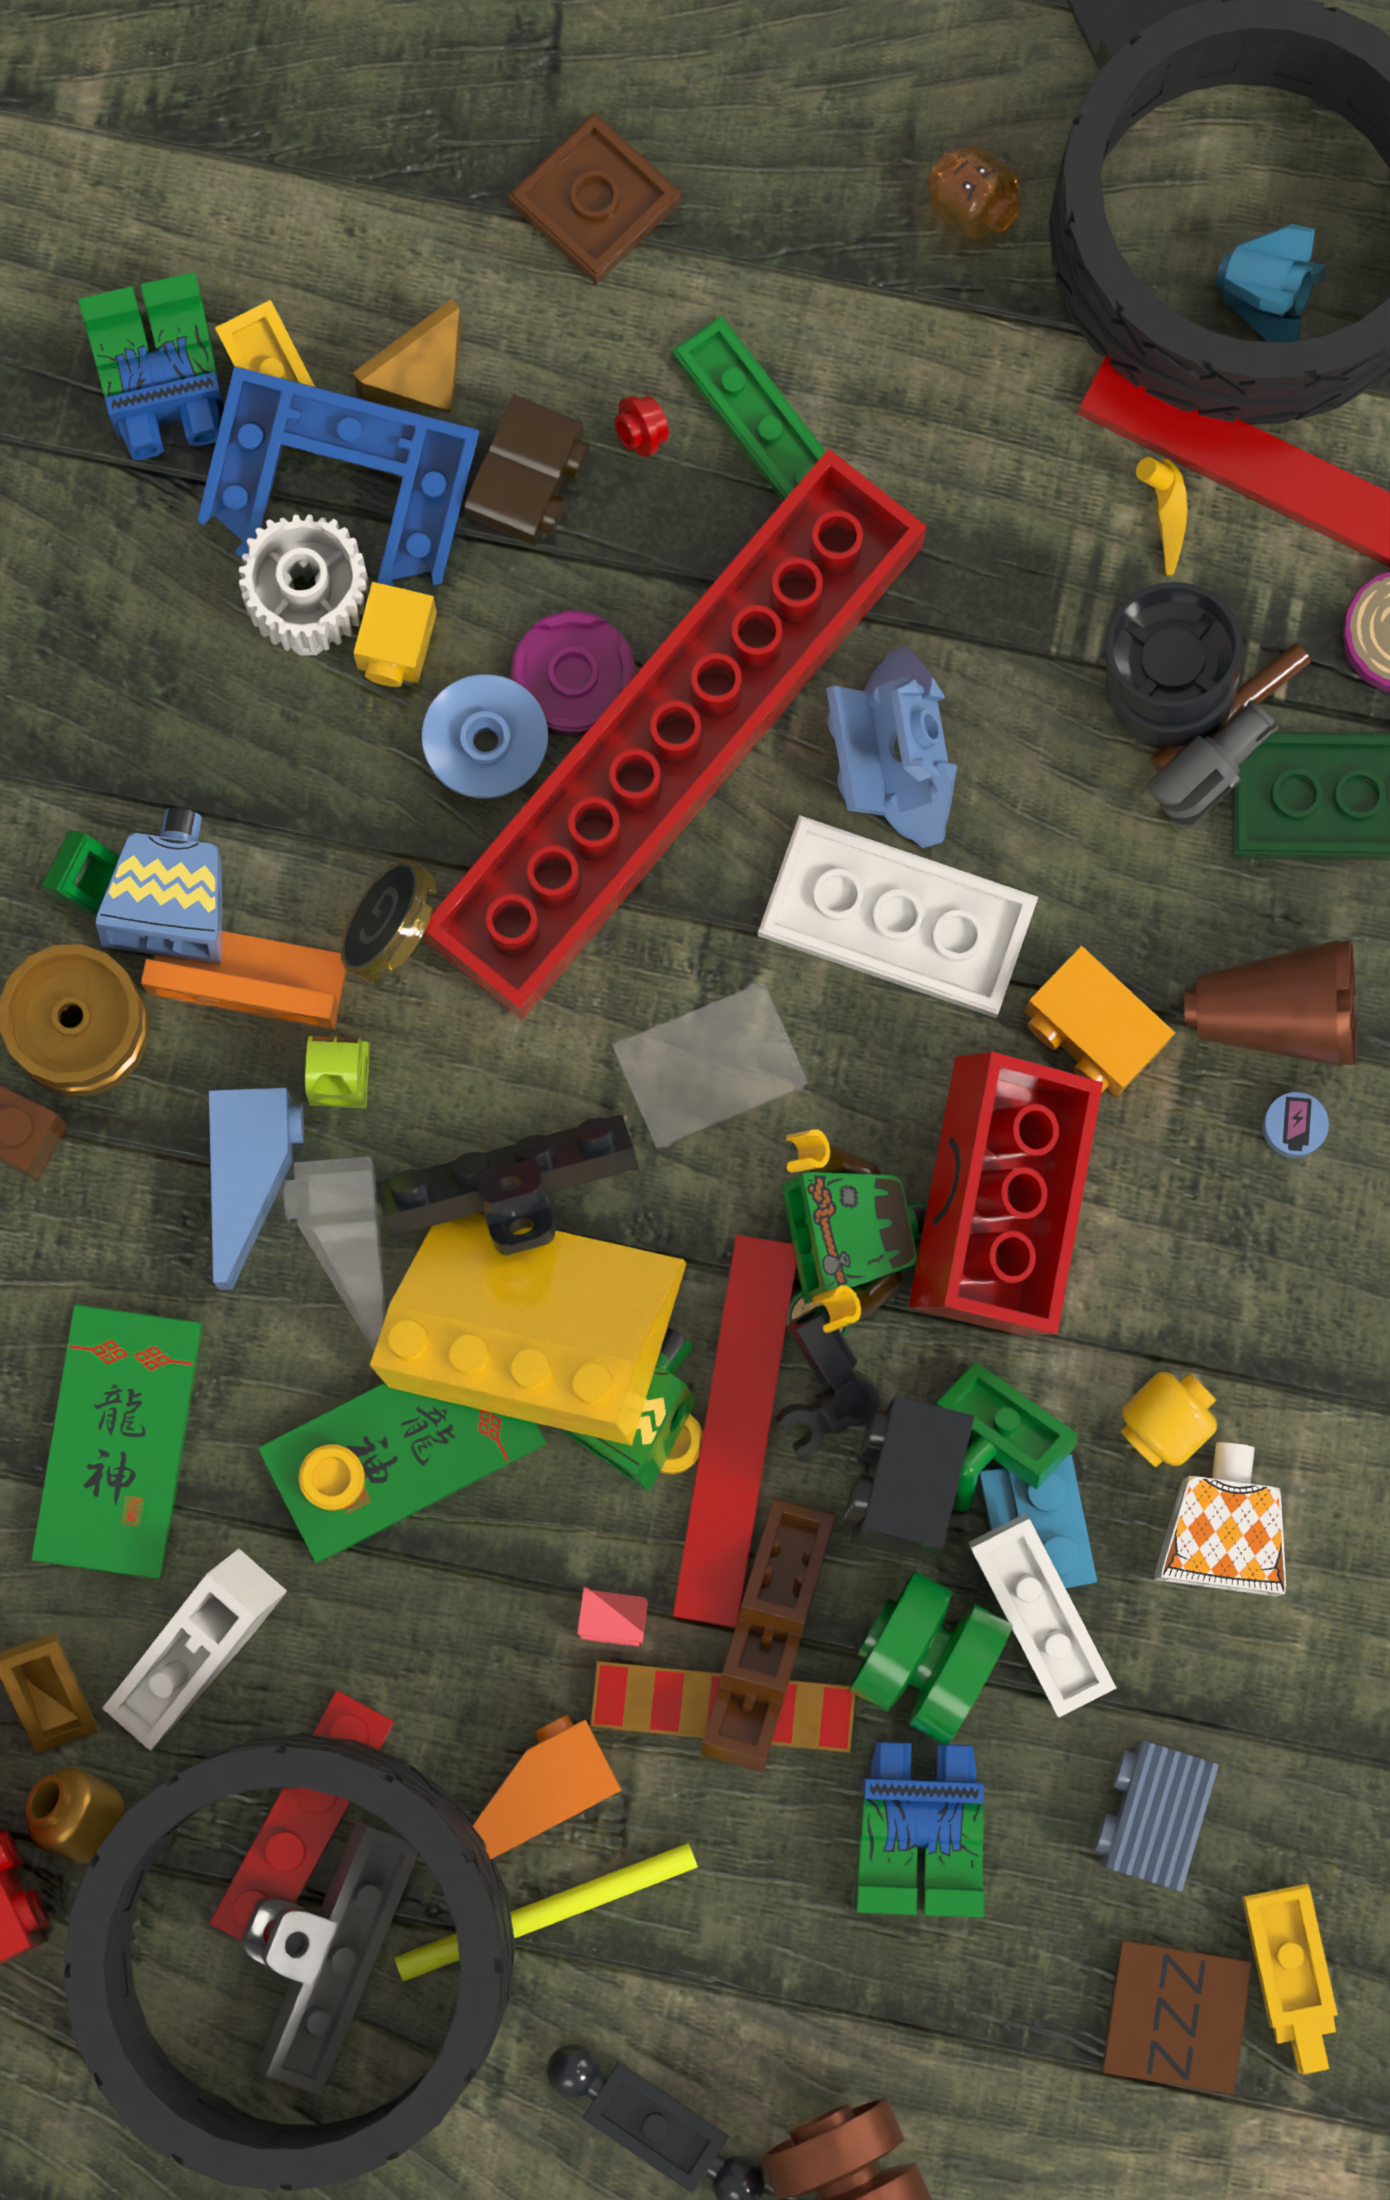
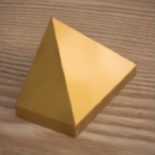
(418, 366)
(45, 1693)

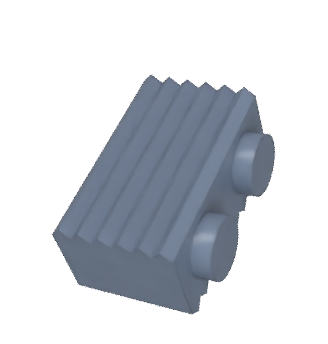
(1156, 1814)

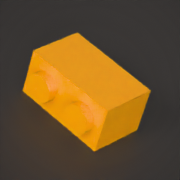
(1097, 1022)

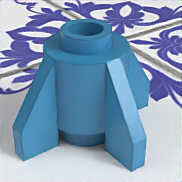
(1270, 279)

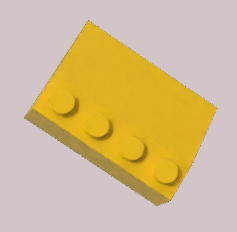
(531, 1334)

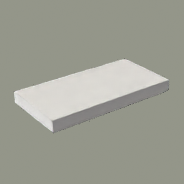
(897, 916)

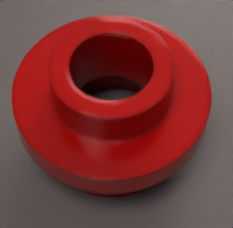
(641, 424)

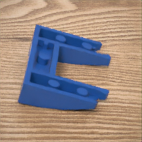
(273, 412)

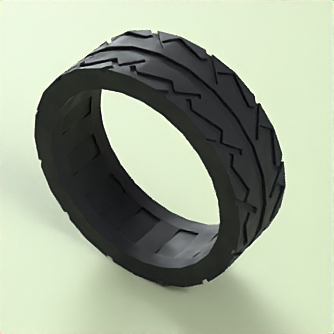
(1195, 48)
(134, 2069)

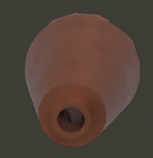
(1282, 1005)

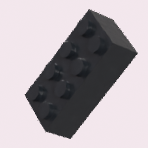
(911, 1478)

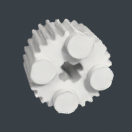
(312, 616)

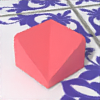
(612, 1618)

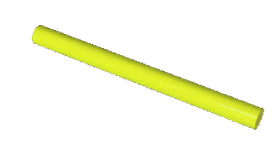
(559, 1907)

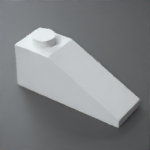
(194, 1648)

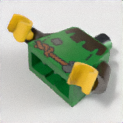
(848, 1229)

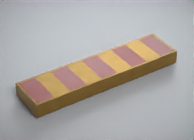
(683, 1701)

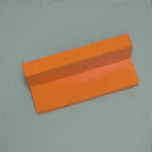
(255, 979)

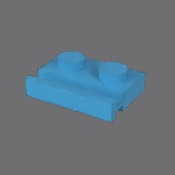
(1054, 1512)

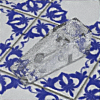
(341, 1224)

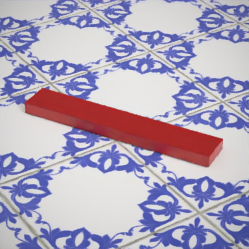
(1247, 463)
(735, 1432)

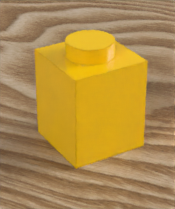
(394, 634)

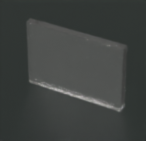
(710, 1065)

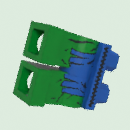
(160, 385)
(923, 1814)

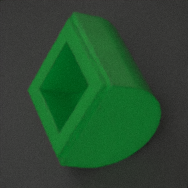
(81, 872)

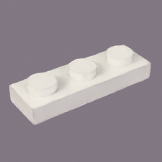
(1042, 1615)

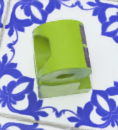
(337, 1072)

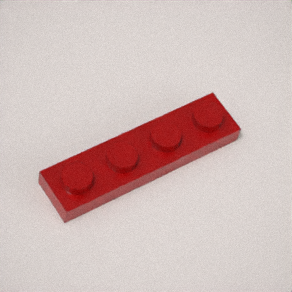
(297, 1827)

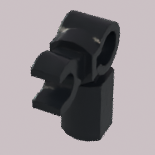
(851, 1394)

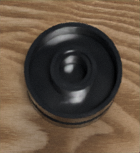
(1173, 663)

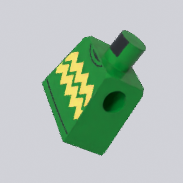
(660, 1422)

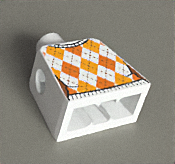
(1226, 1530)

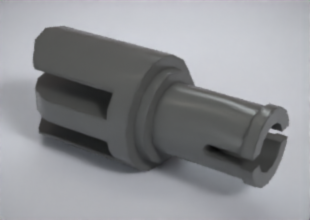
(1209, 766)

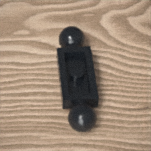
(654, 2125)

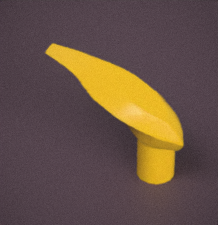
(1170, 506)

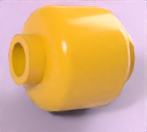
(1169, 1418)

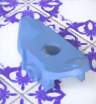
(901, 703)

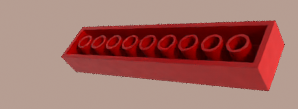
(674, 734)

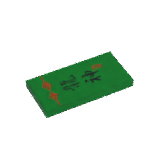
(117, 1442)
(411, 1457)

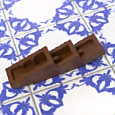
(767, 1635)

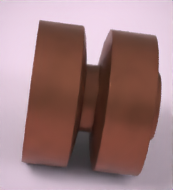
(839, 2154)

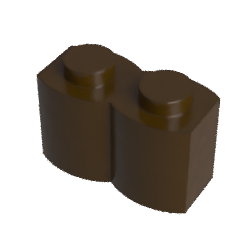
(526, 470)

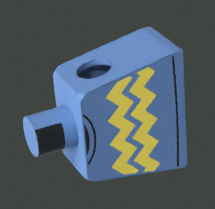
(166, 894)

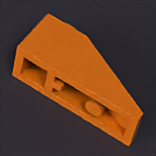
(547, 1786)

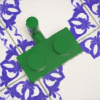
(1006, 1430)

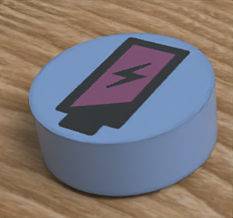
(1295, 1125)

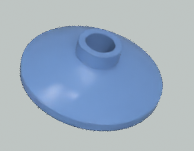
(481, 706)

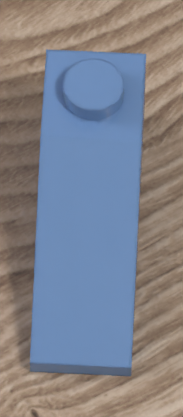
(249, 1161)

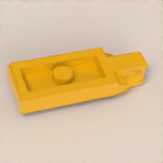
(1292, 1972)

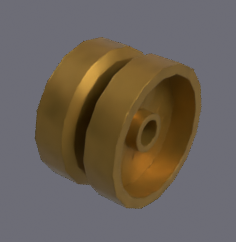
(52, 990)

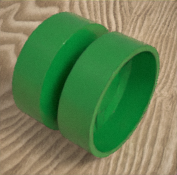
(914, 1649)

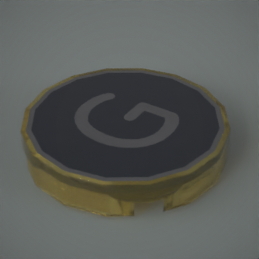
(388, 921)

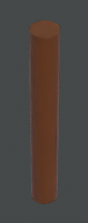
(1256, 688)

